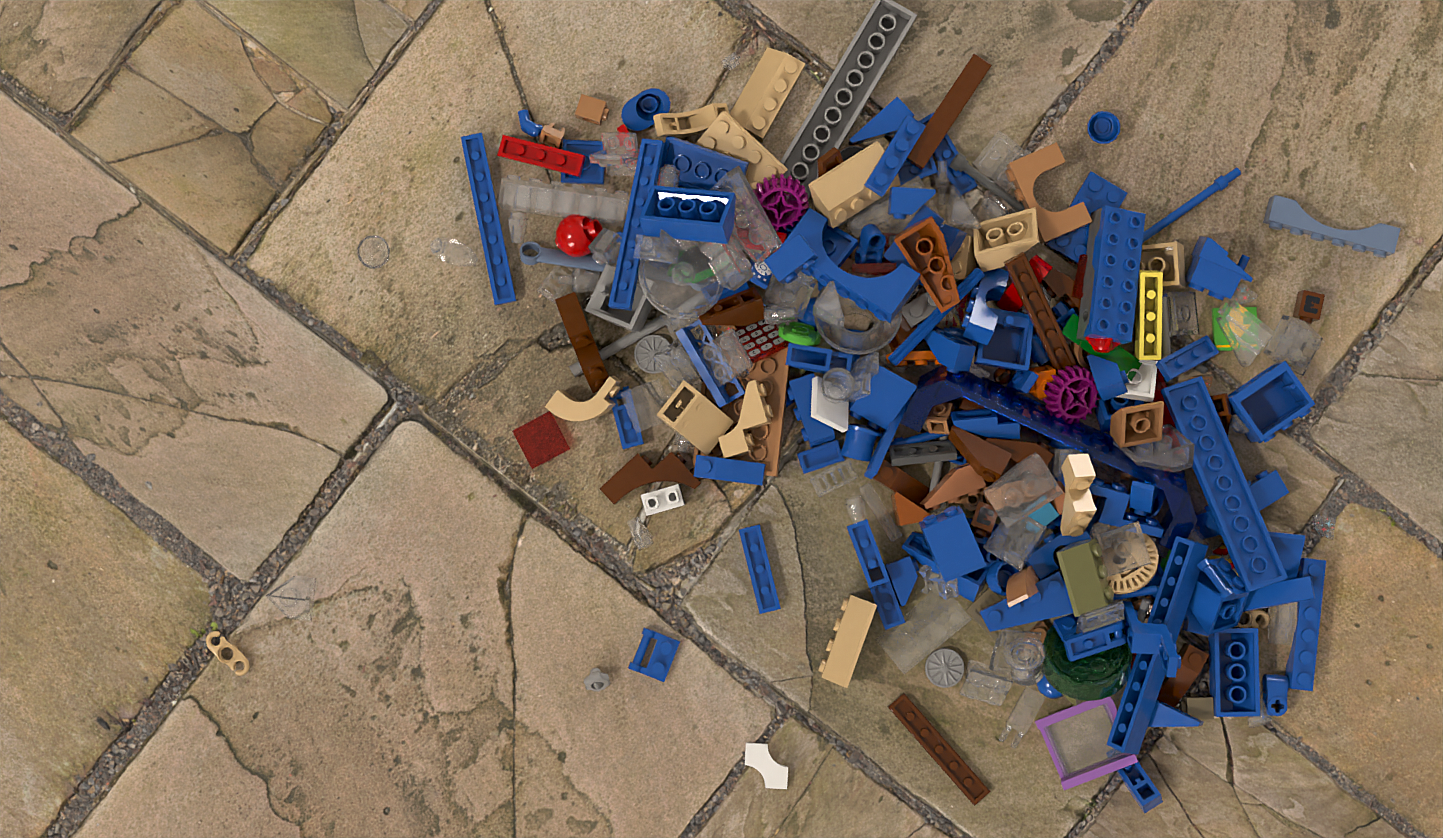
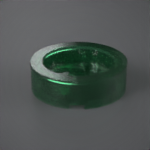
(1087, 677)

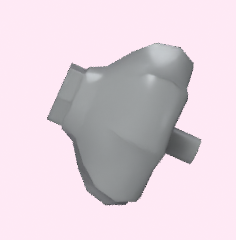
(596, 680)

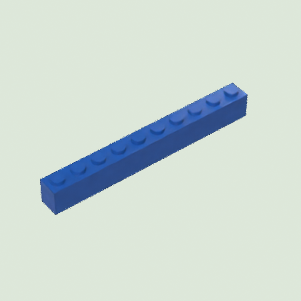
(1147, 670)

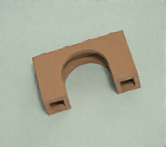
(1024, 173)

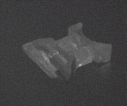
(945, 590)

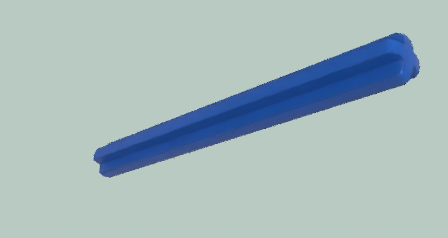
(933, 319)

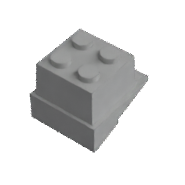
(627, 319)

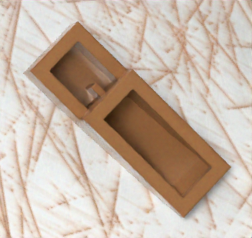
(1021, 586)

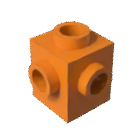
(1045, 375)

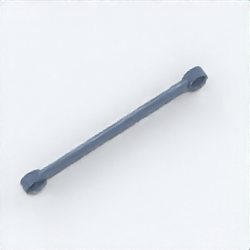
(558, 257)

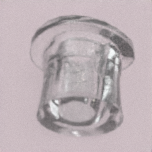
(1026, 660)

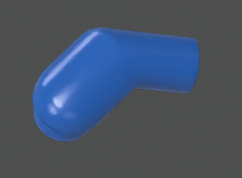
(528, 126)

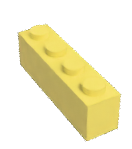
(1149, 315)

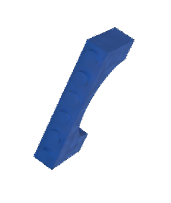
(879, 295)

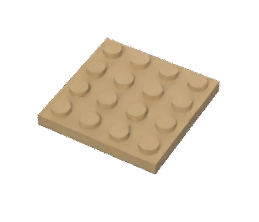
(733, 140)

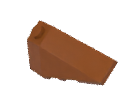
(927, 254)

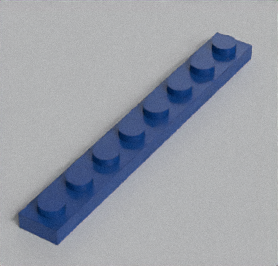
(488, 219)
(627, 267)

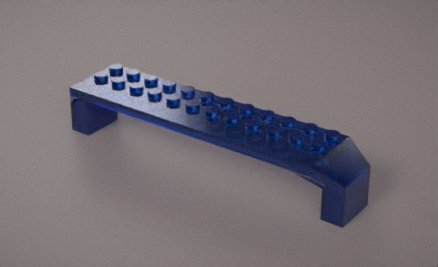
(942, 386)

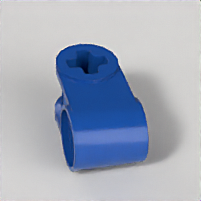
(869, 248)
(1275, 692)

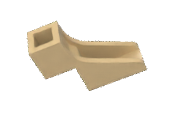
(753, 415)
(1078, 502)

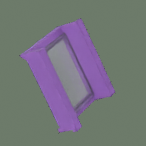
(1079, 741)

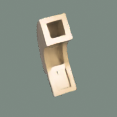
(688, 123)
(571, 409)

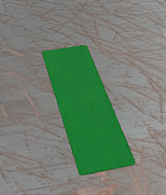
(1117, 355)

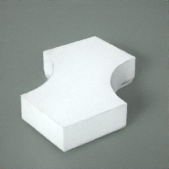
(774, 774)

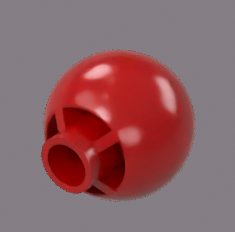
(576, 234)

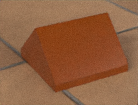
(906, 511)

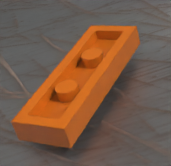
(920, 358)

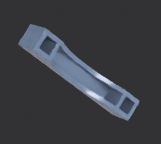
(1288, 214)

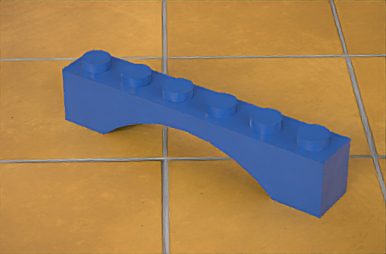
(1302, 657)

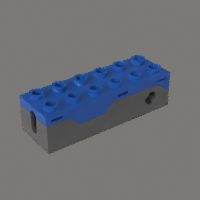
(1111, 278)

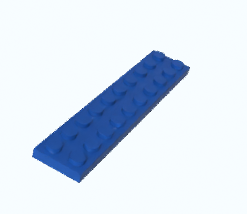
(1224, 485)

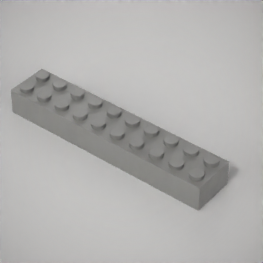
(848, 89)

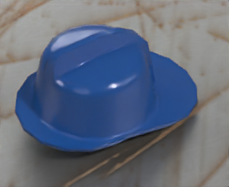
(640, 109)

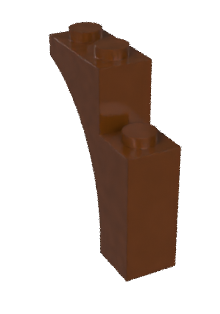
(582, 341)
(639, 473)

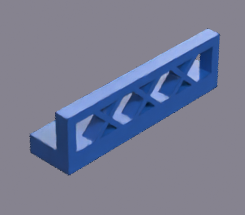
(692, 348)

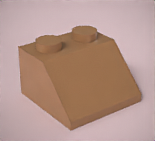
(1137, 424)

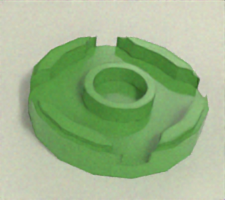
(799, 333)

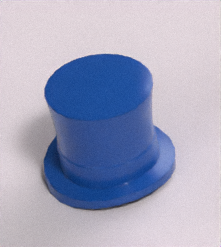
(860, 442)

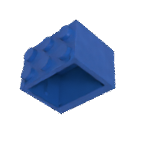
(1270, 402)

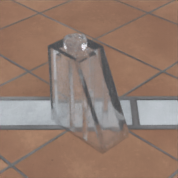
(1243, 331)

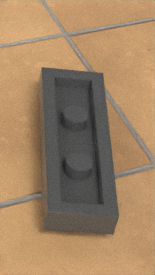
(922, 452)

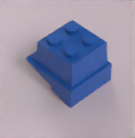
(1214, 270)
(1009, 344)

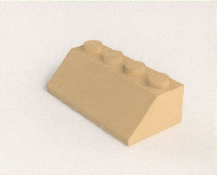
(767, 92)
(842, 190)
(848, 640)

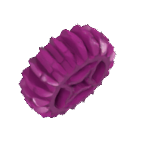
(790, 208)
(1071, 394)

